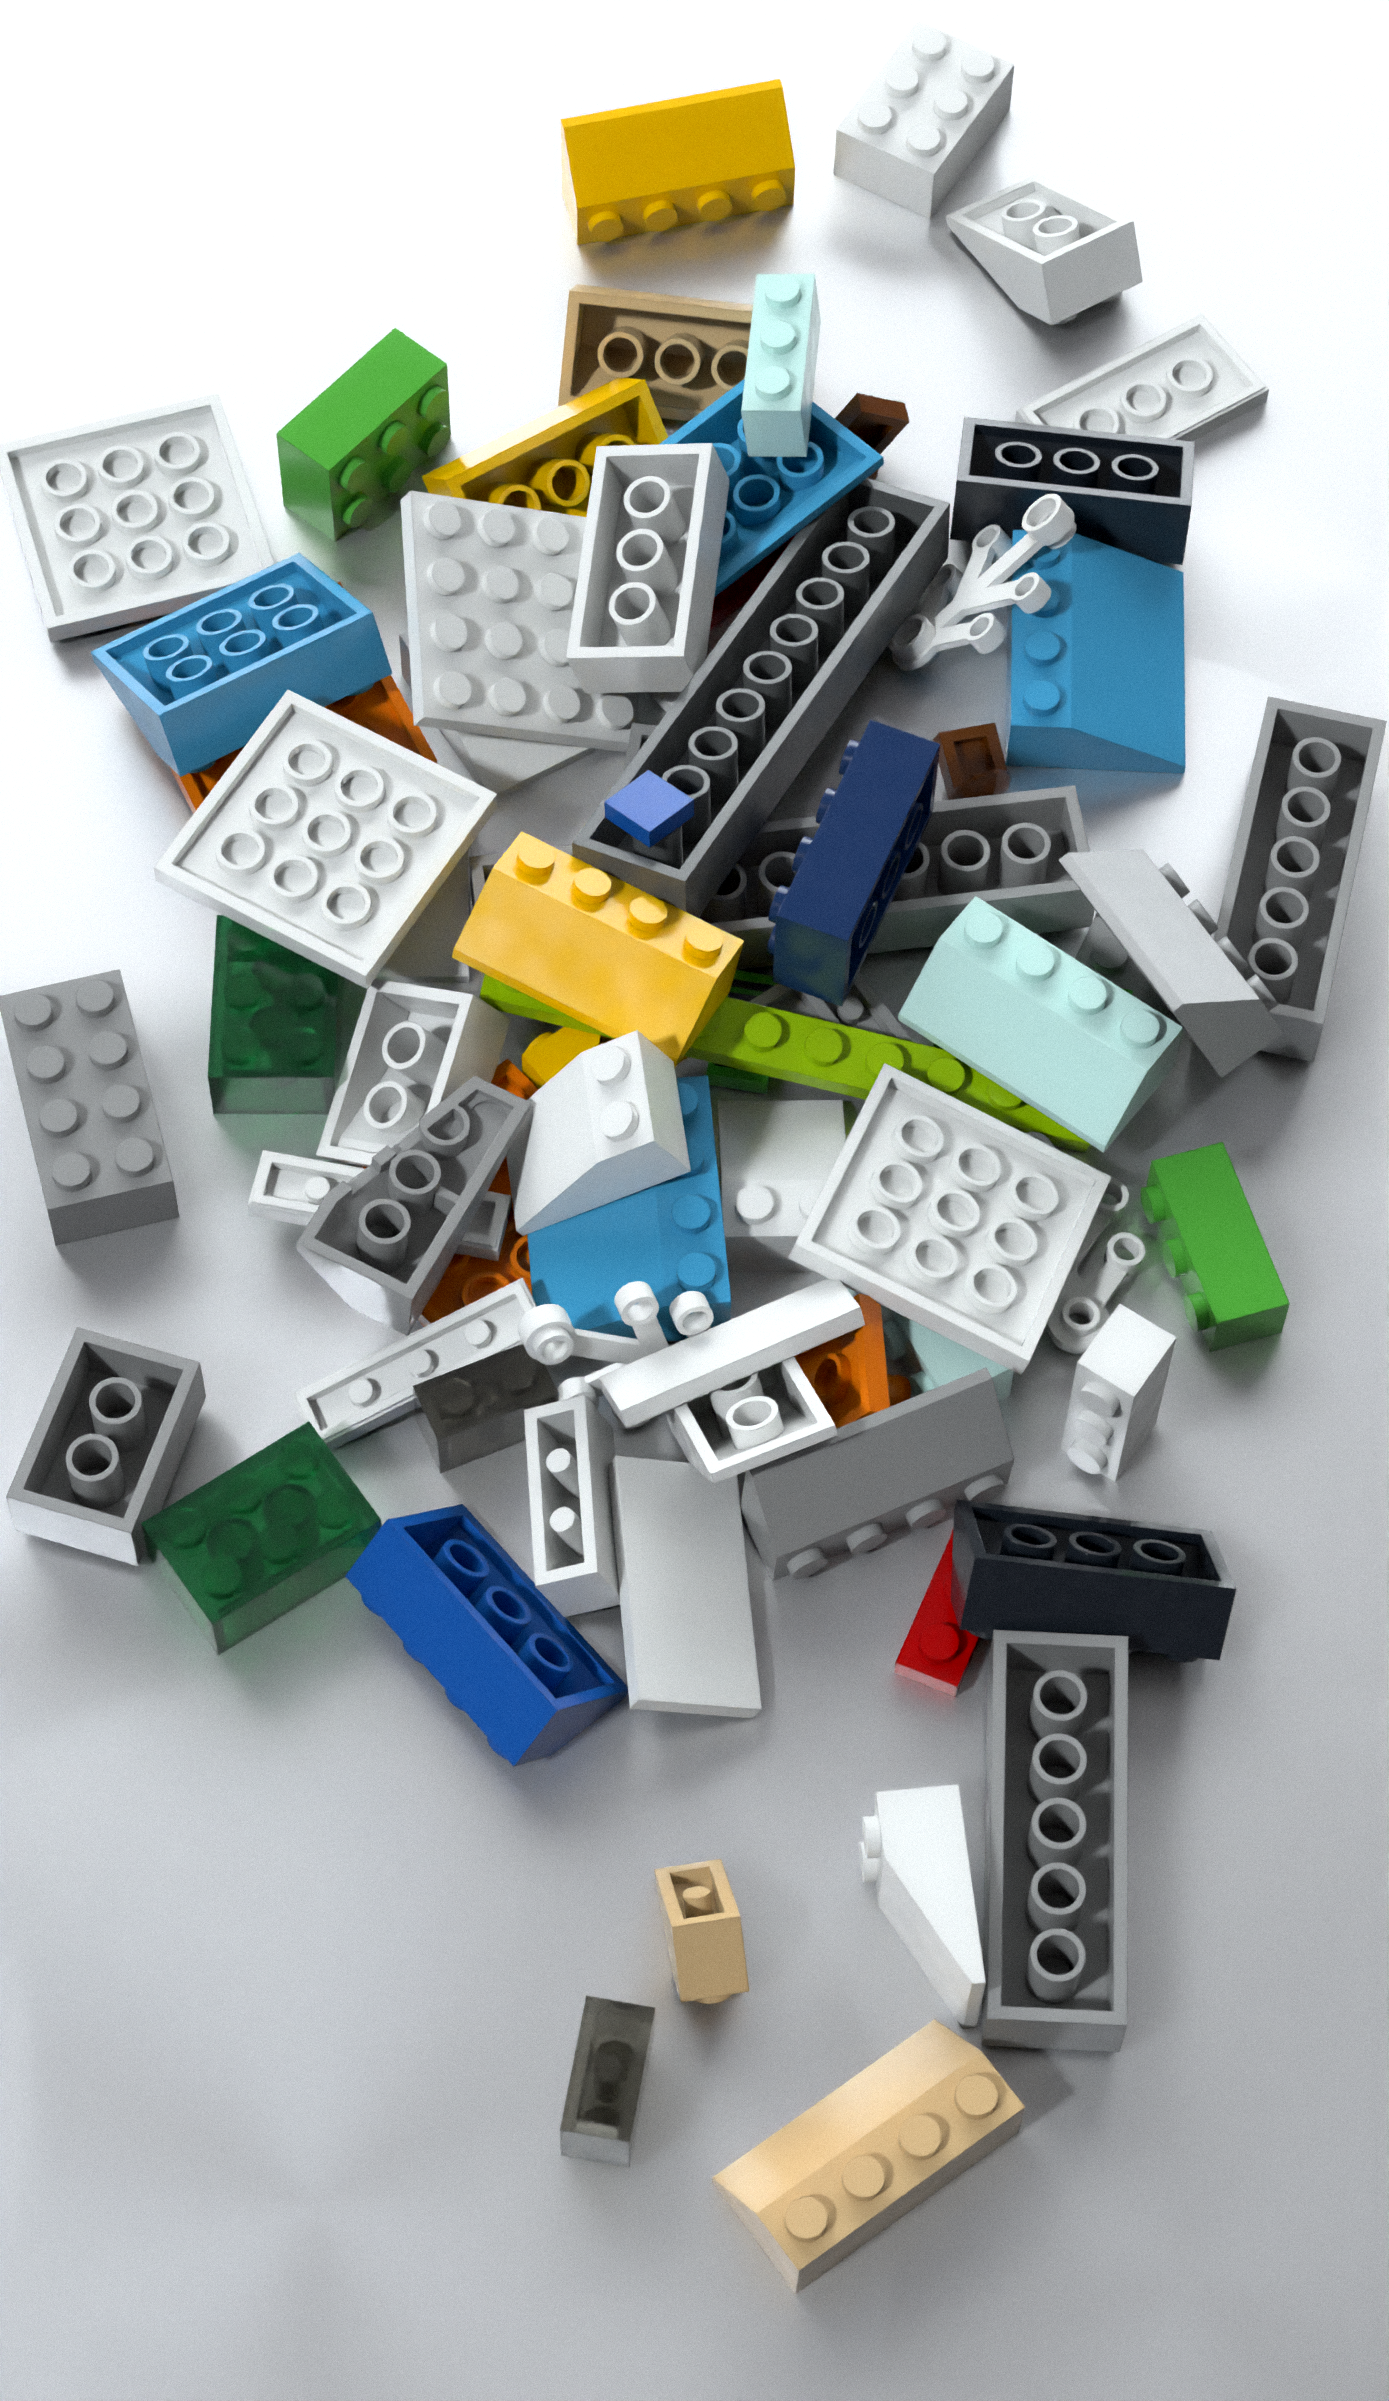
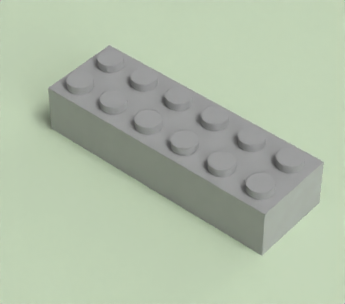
(1299, 859)
(1056, 1842)

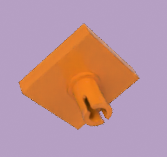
(852, 1370)

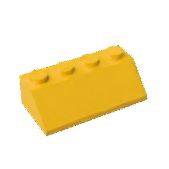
(677, 162)
(553, 457)
(598, 947)

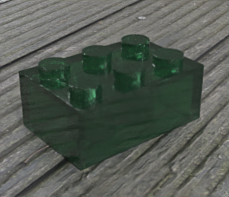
(271, 1027)
(261, 1537)

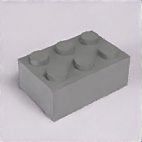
(106, 1445)

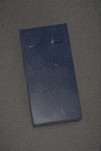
(853, 862)

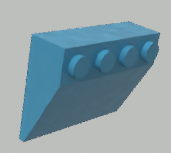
(774, 495)
(223, 663)
(1099, 665)
(654, 1236)

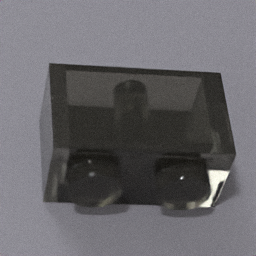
(480, 1406)
(607, 2081)

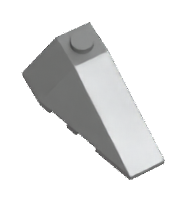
(403, 1217)

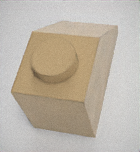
(702, 1931)

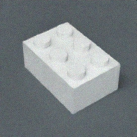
(923, 119)

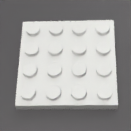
(132, 515)
(494, 624)
(326, 838)
(951, 1218)

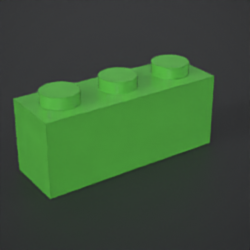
(1214, 1247)

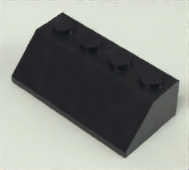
(1118, 485)
(1090, 1577)

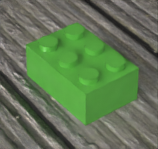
(364, 435)

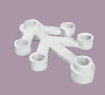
(981, 588)
(1092, 1301)
(552, 1338)

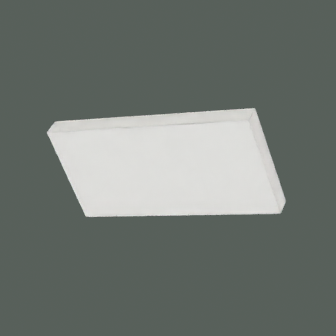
(1162, 389)
(683, 1589)

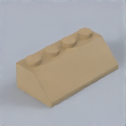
(679, 344)
(870, 2152)

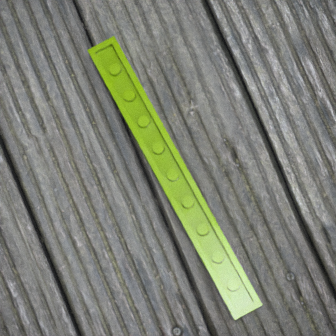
(820, 1056)

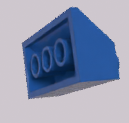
(485, 1632)

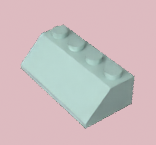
(1041, 1024)

